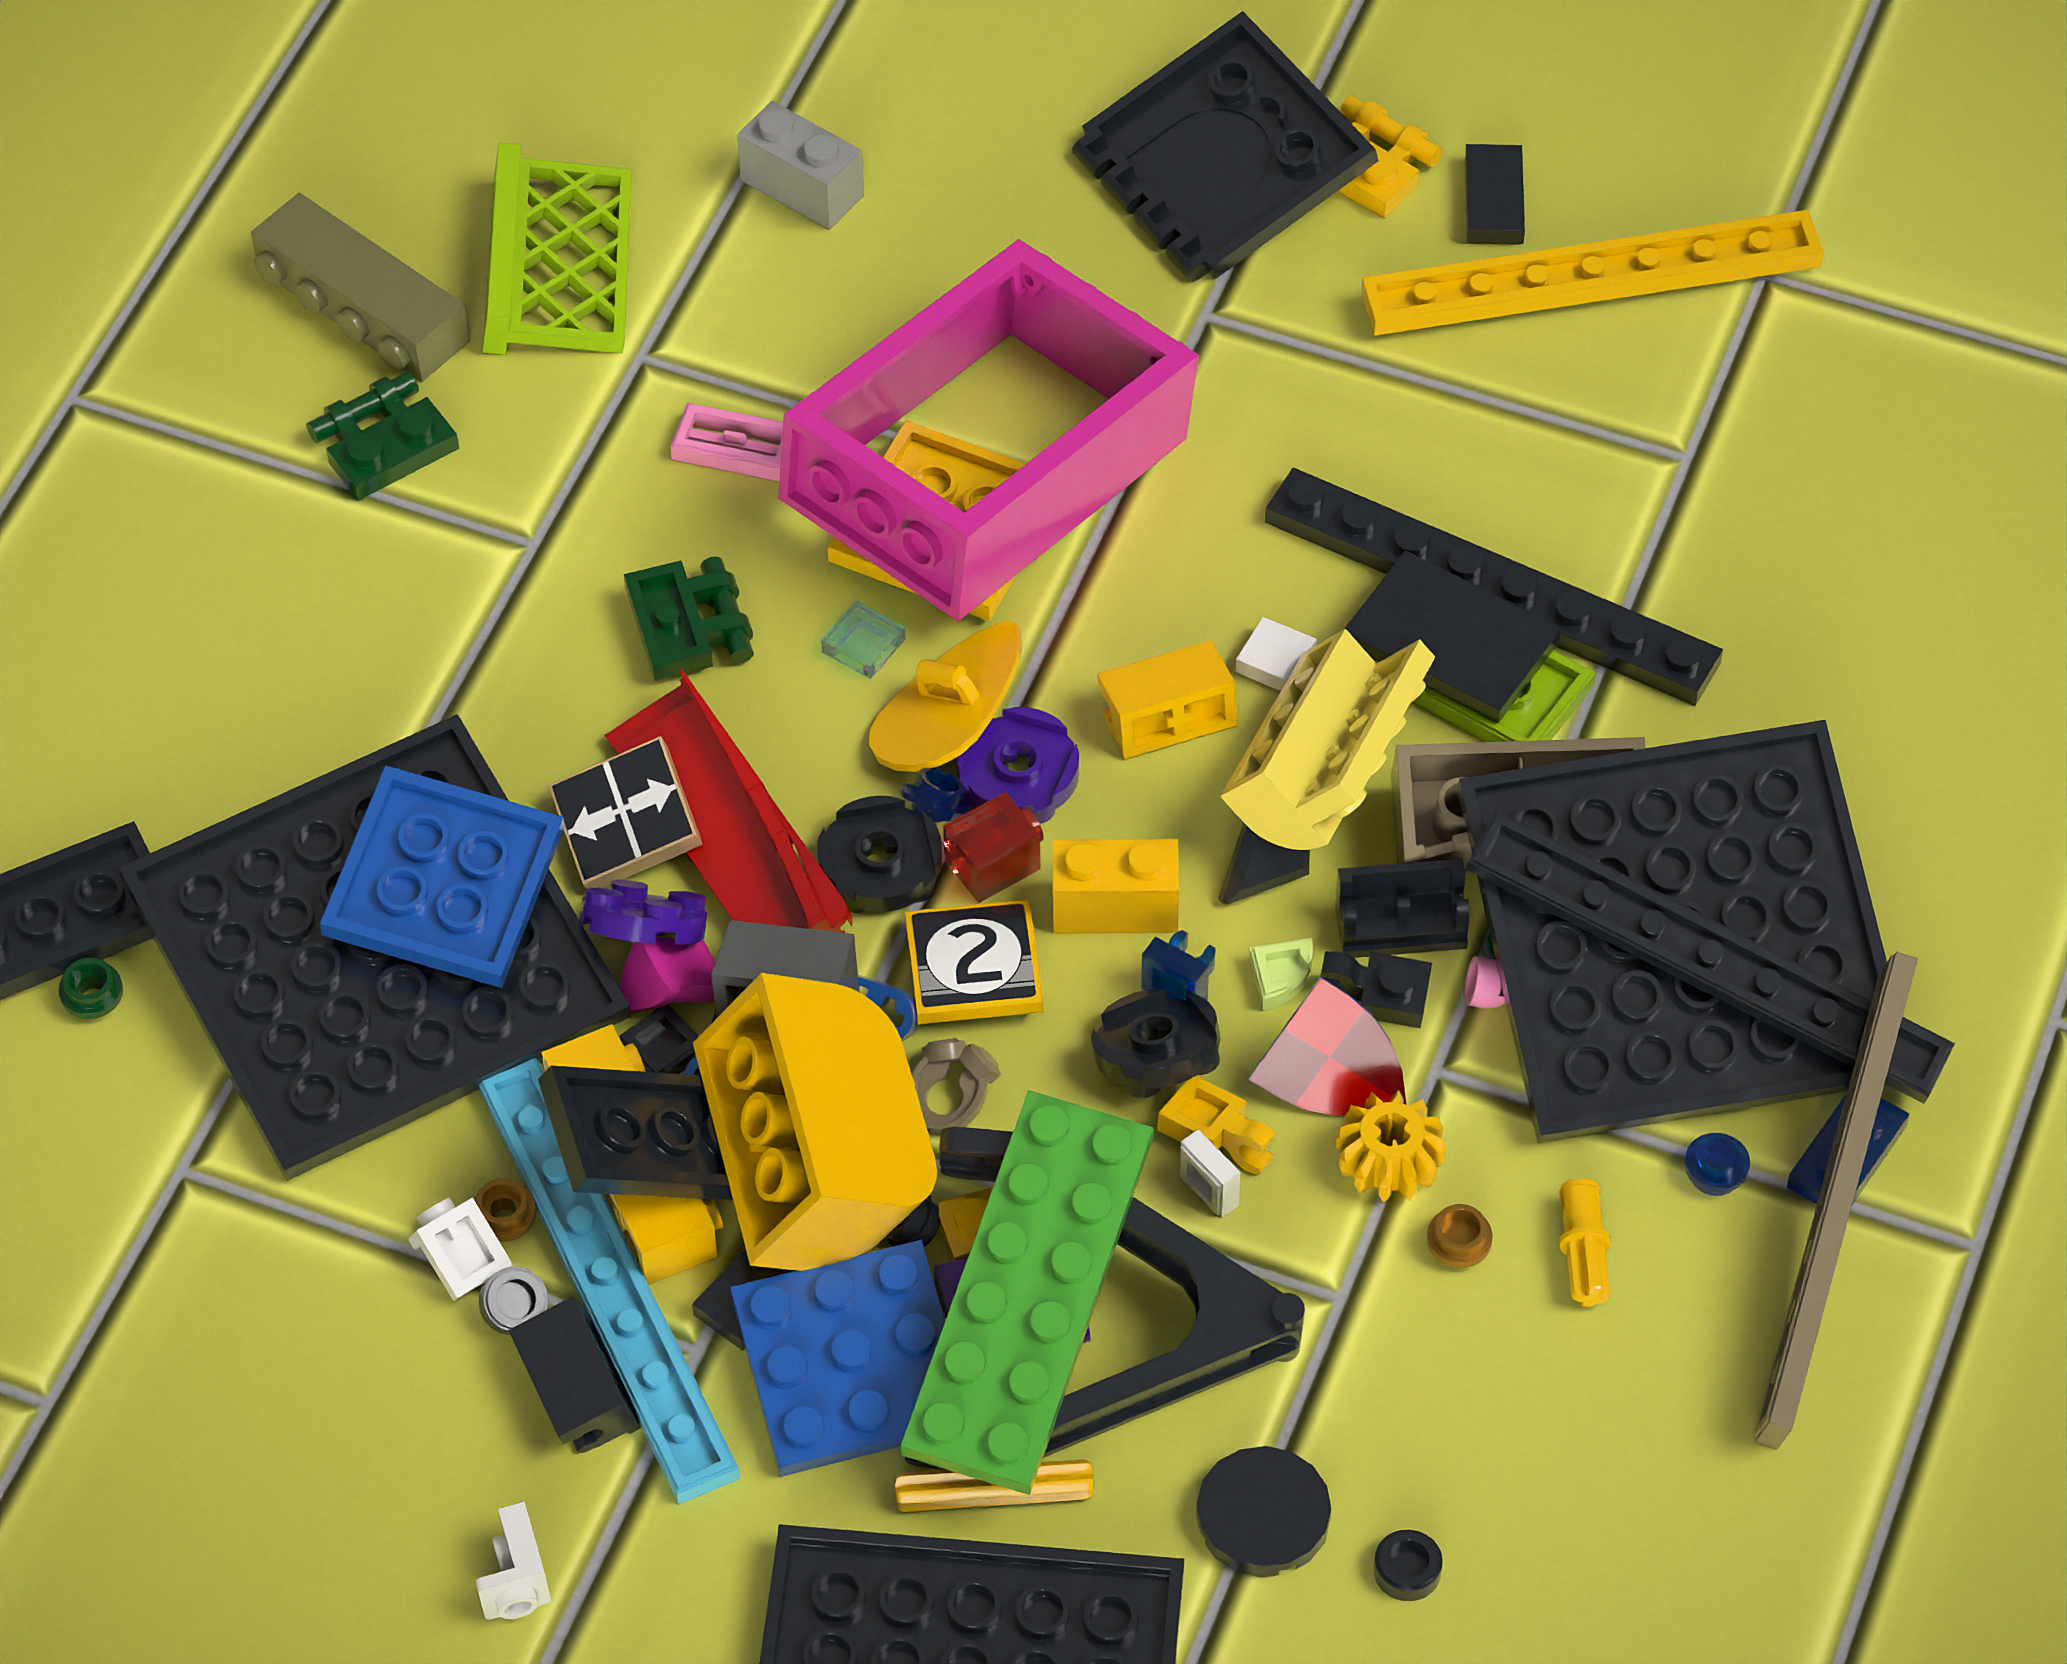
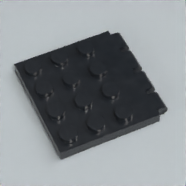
(1222, 149)

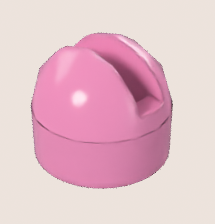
(1483, 984)

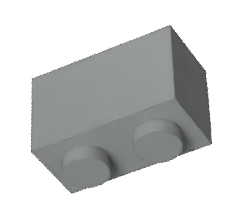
(800, 165)

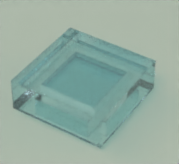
(863, 639)

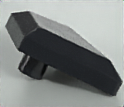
(1260, 866)

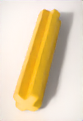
(952, 1490)

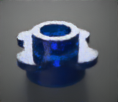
(936, 794)

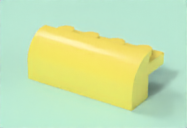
(1324, 740)

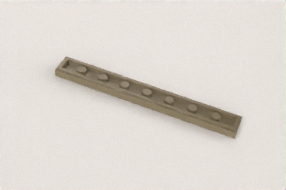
(1835, 1202)

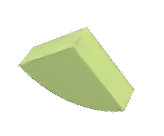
(1281, 970)

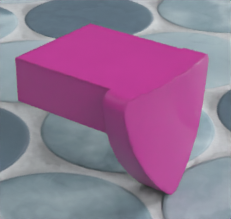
(667, 974)

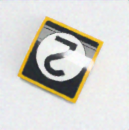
(974, 961)

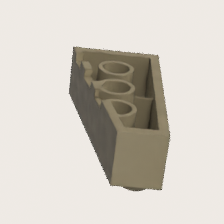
(1427, 776)

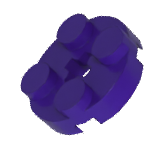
(1050, 755)
(636, 916)

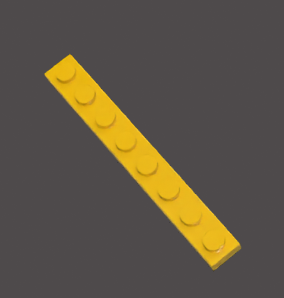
(1591, 272)

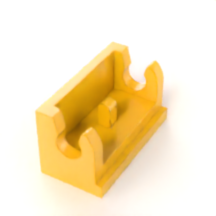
(1168, 699)

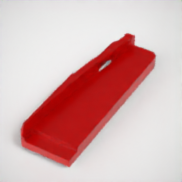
(735, 819)

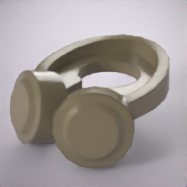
(978, 1072)

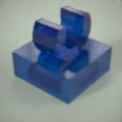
(1173, 969)

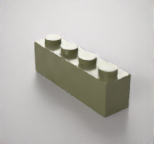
(360, 287)

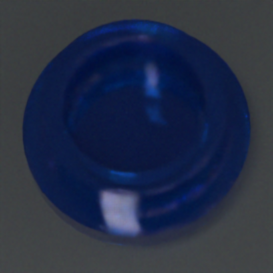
(1717, 1163)

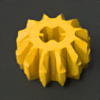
(1390, 1146)

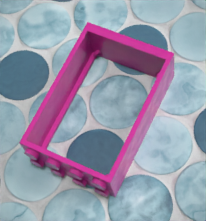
(916, 534)

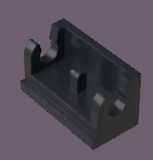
(1402, 908)
(574, 1377)

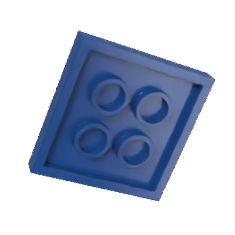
(442, 876)
(840, 1353)

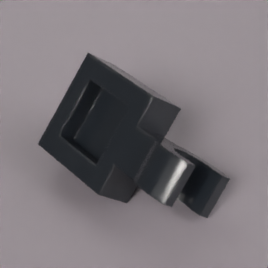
(1389, 987)

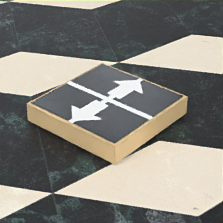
(625, 814)

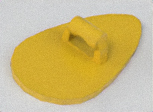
(947, 701)

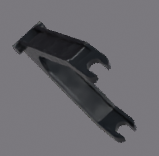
(1236, 1327)

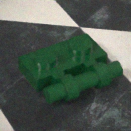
(390, 448)
(670, 621)

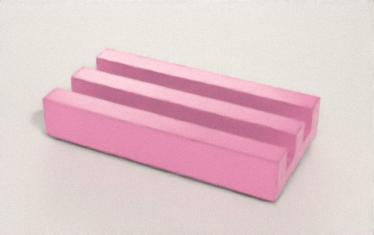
(732, 449)

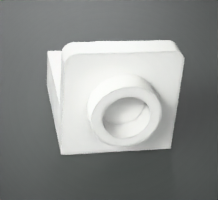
(459, 1246)
(522, 1579)

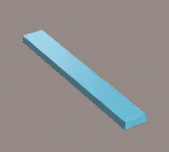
(612, 1293)

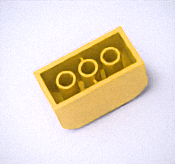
(814, 1121)

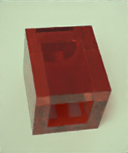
(993, 846)

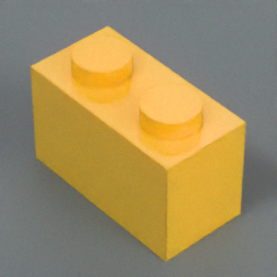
(1115, 886)

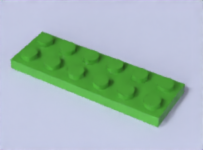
(1027, 1292)

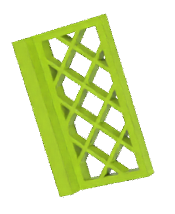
(508, 258)

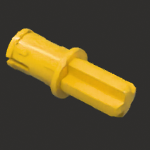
(1585, 1241)

